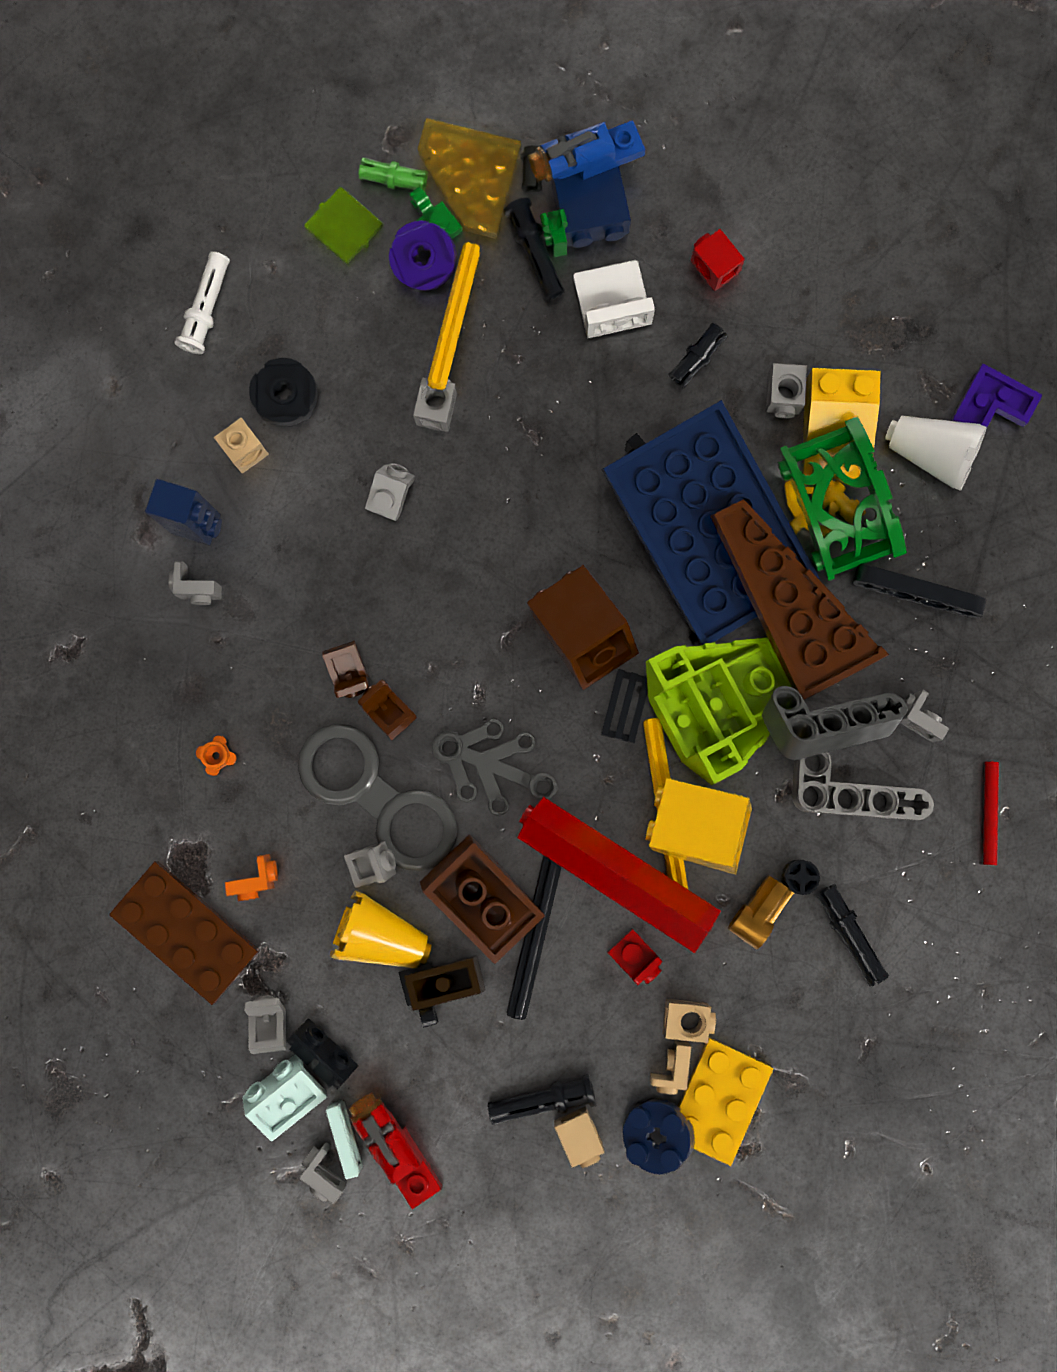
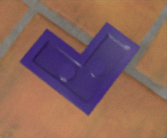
(996, 393)

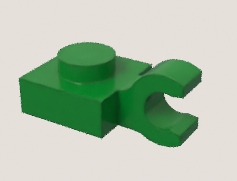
(438, 215)
(554, 231)

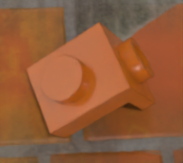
(248, 888)

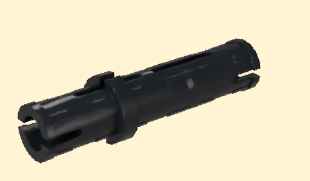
(844, 922)

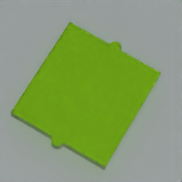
(343, 225)

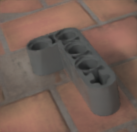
(809, 733)

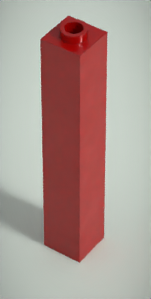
(618, 874)

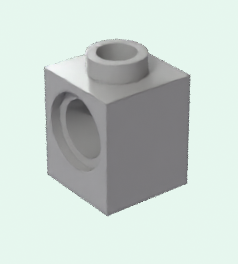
(787, 376)
(439, 417)

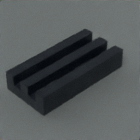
(618, 734)

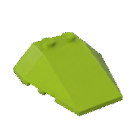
(714, 702)

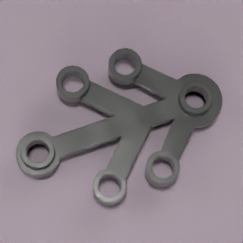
(488, 763)

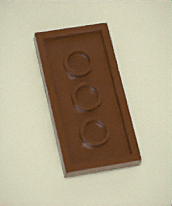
(184, 932)

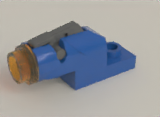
(587, 152)

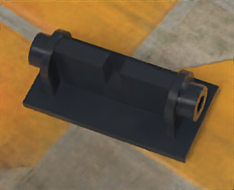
(312, 1042)

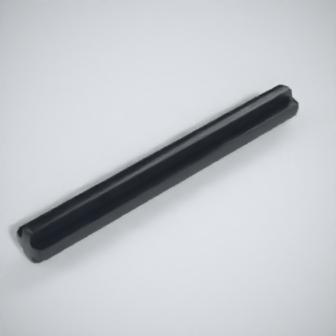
(533, 941)

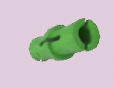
(392, 174)

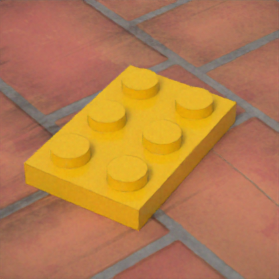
(723, 1098)

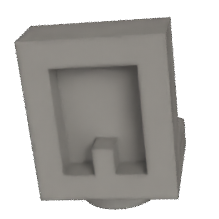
(923, 723)

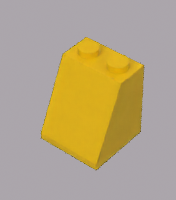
(699, 825)

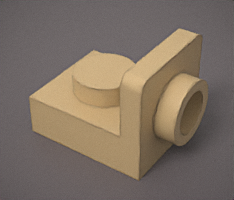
(678, 1063)

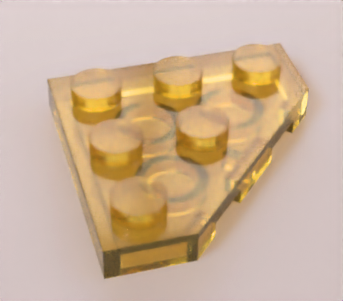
(471, 172)

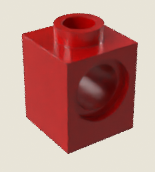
(716, 259)

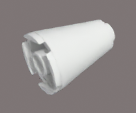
(938, 446)

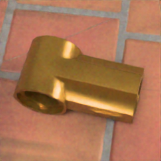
(755, 920)

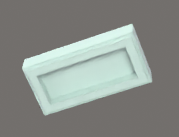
(344, 1139)

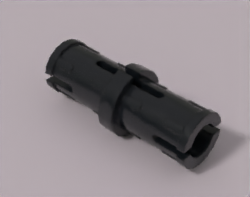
(698, 355)

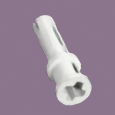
(196, 317)

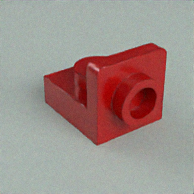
(636, 958)

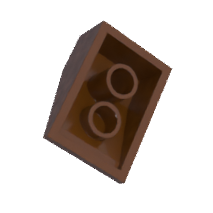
(481, 899)

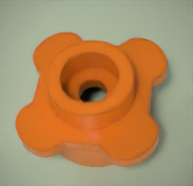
(206, 752)

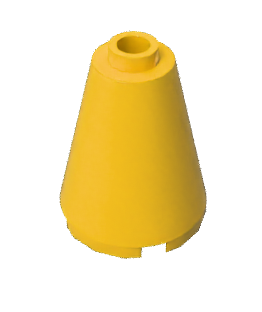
(378, 936)

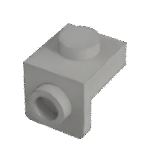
(389, 490)
(197, 591)
(371, 864)
(266, 1024)
(322, 1181)

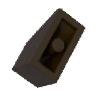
(444, 983)

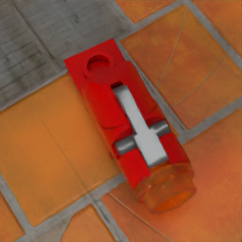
(394, 1150)

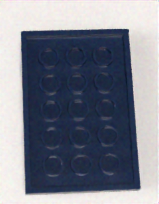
(669, 497)

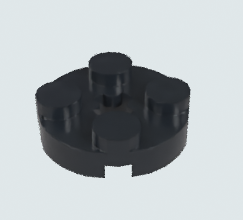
(270, 379)

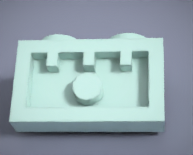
(282, 1098)

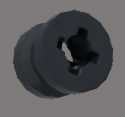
(807, 877)

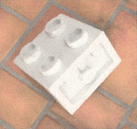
(613, 299)

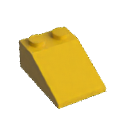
(835, 398)

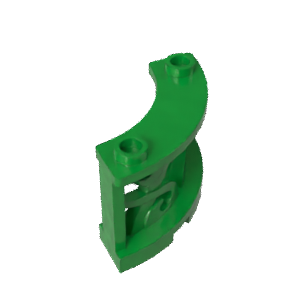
(858, 453)

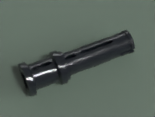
(529, 235)
(558, 1098)

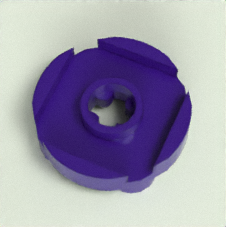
(405, 247)

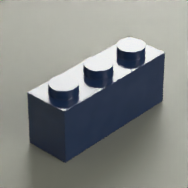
(183, 512)

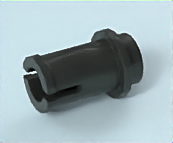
(528, 176)

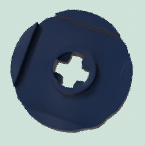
(642, 1149)

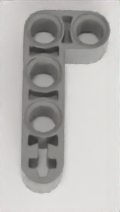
(861, 795)

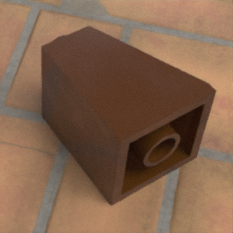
(583, 626)

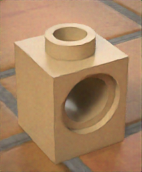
(241, 445)
(677, 1009)
(579, 1138)

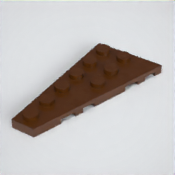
(799, 614)

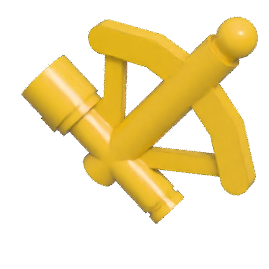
(834, 498)

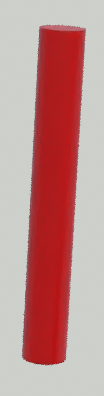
(990, 831)

